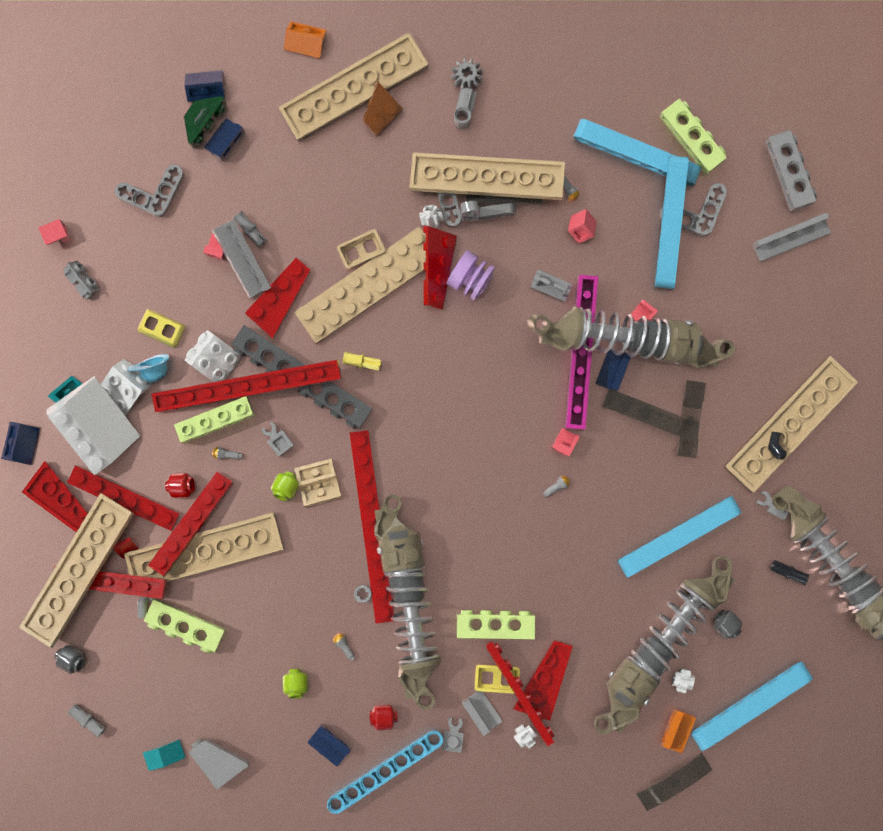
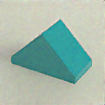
(64, 389)
(164, 755)

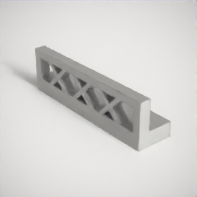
(792, 237)
(241, 258)

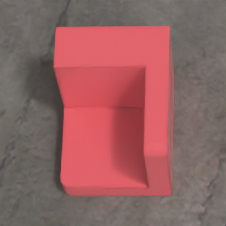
(582, 226)
(54, 232)
(214, 249)
(644, 309)
(565, 442)

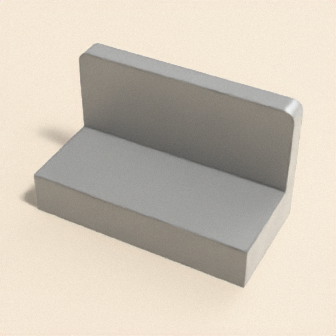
(481, 712)

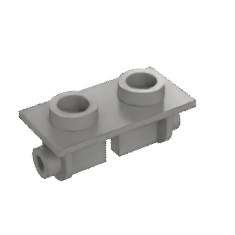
(76, 272)
(551, 285)

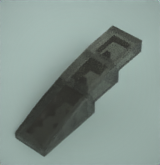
(643, 412)

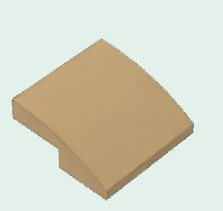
(318, 483)

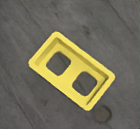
(157, 332)
(496, 686)

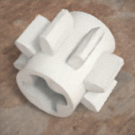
(431, 216)
(683, 680)
(525, 736)

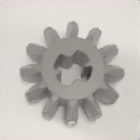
(461, 69)

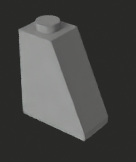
(217, 762)

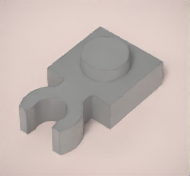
(279, 441)
(771, 509)
(453, 739)

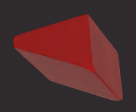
(125, 546)

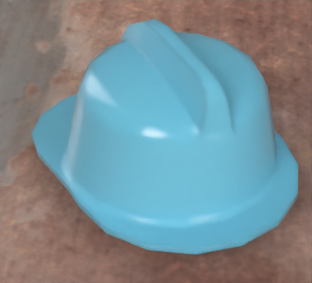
(152, 368)

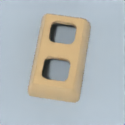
(357, 243)

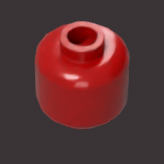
(180, 485)
(383, 717)

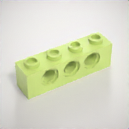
(693, 147)
(214, 420)
(159, 609)
(526, 629)

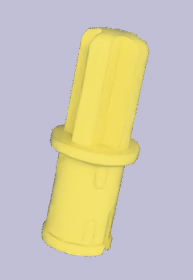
(361, 361)

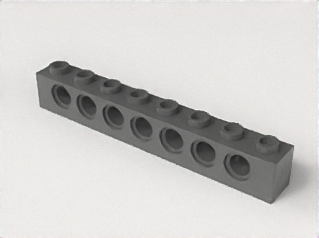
(247, 336)

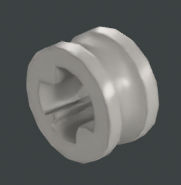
(358, 598)

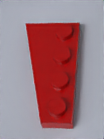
(439, 257)
(275, 302)
(55, 497)
(547, 679)

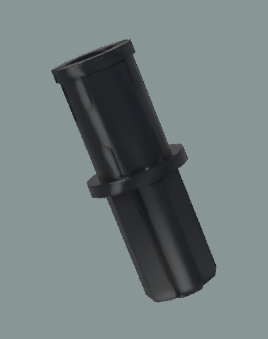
(789, 572)

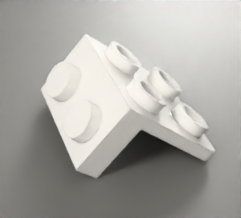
(212, 357)
(124, 385)

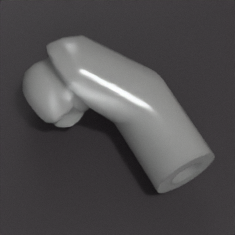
(142, 606)

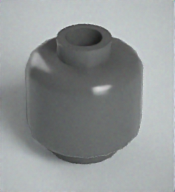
(727, 624)
(69, 659)

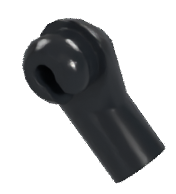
(774, 446)

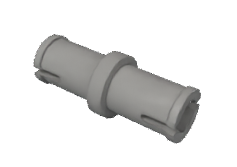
(250, 229)
(86, 720)

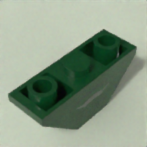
(201, 118)

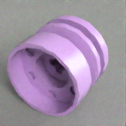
(470, 275)

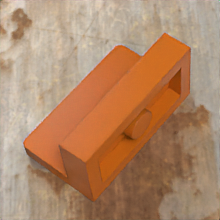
(304, 39)
(678, 731)

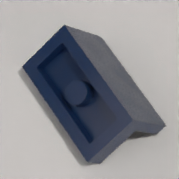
(204, 85)
(224, 139)
(613, 370)
(20, 443)
(329, 745)

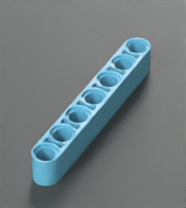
(629, 149)
(671, 222)
(679, 536)
(751, 706)
(380, 779)

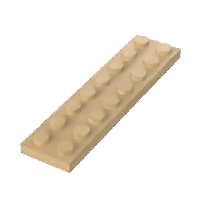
(352, 86)
(487, 176)
(364, 287)
(794, 422)
(214, 548)
(76, 570)

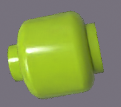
(284, 486)
(295, 684)

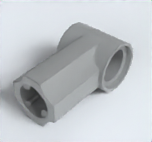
(464, 107)

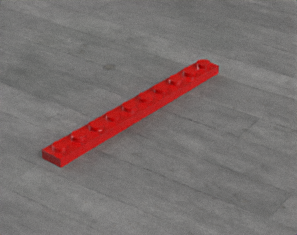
(246, 385)
(368, 504)

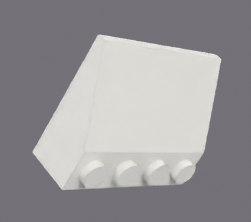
(93, 425)

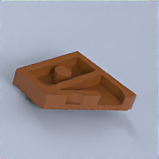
(380, 110)

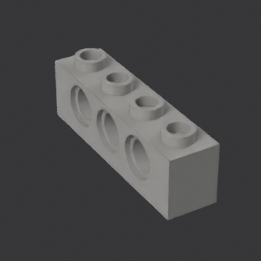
(795, 199)

